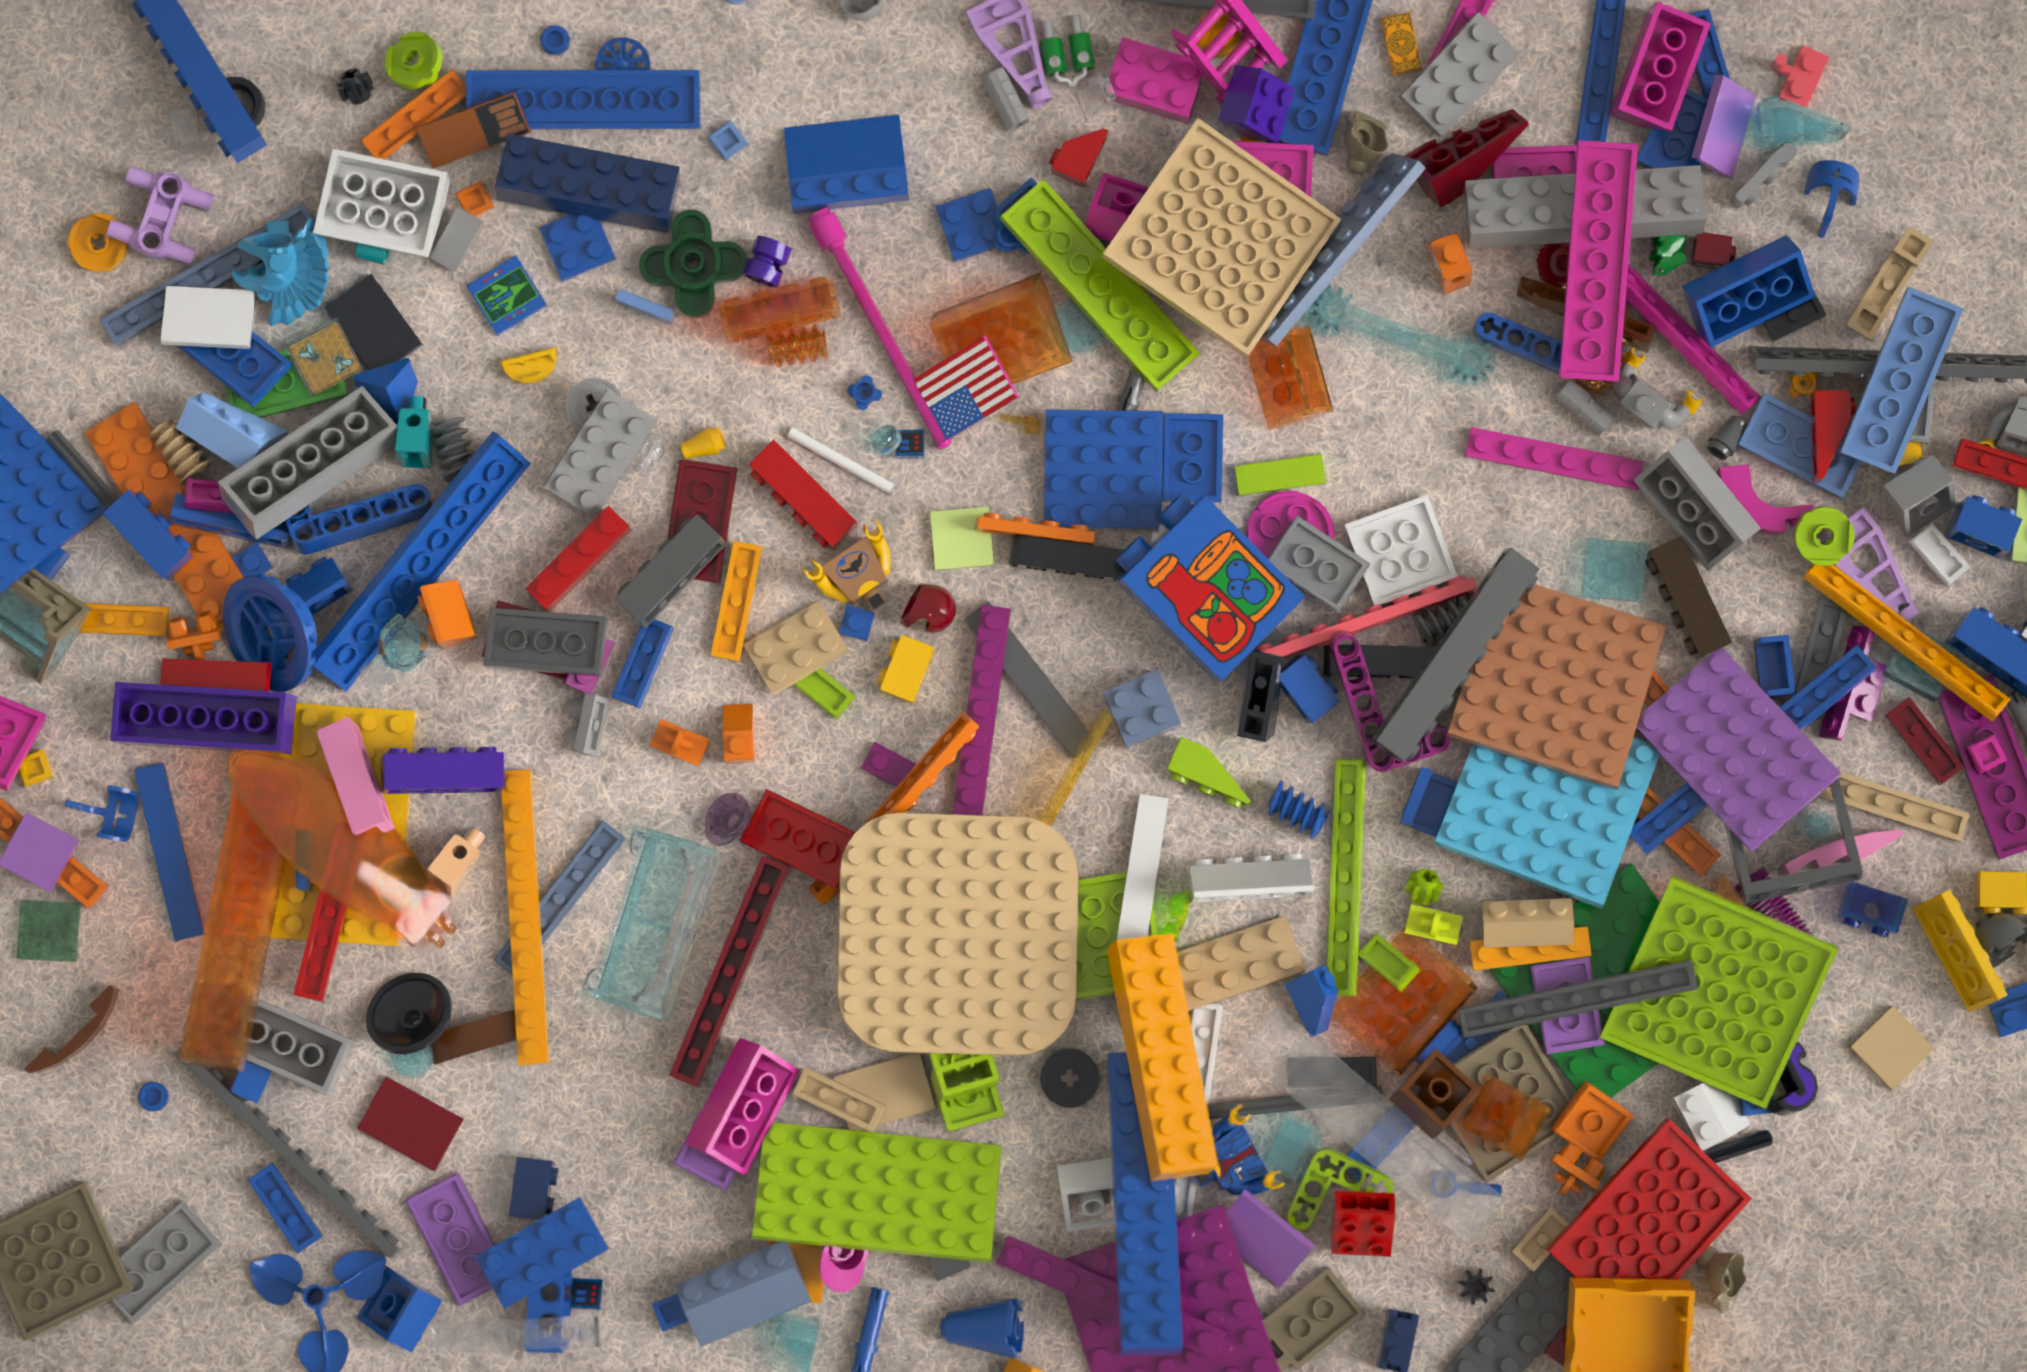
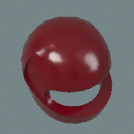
(932, 604)

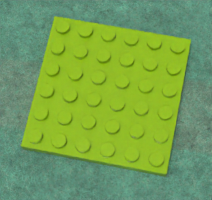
(1750, 995)

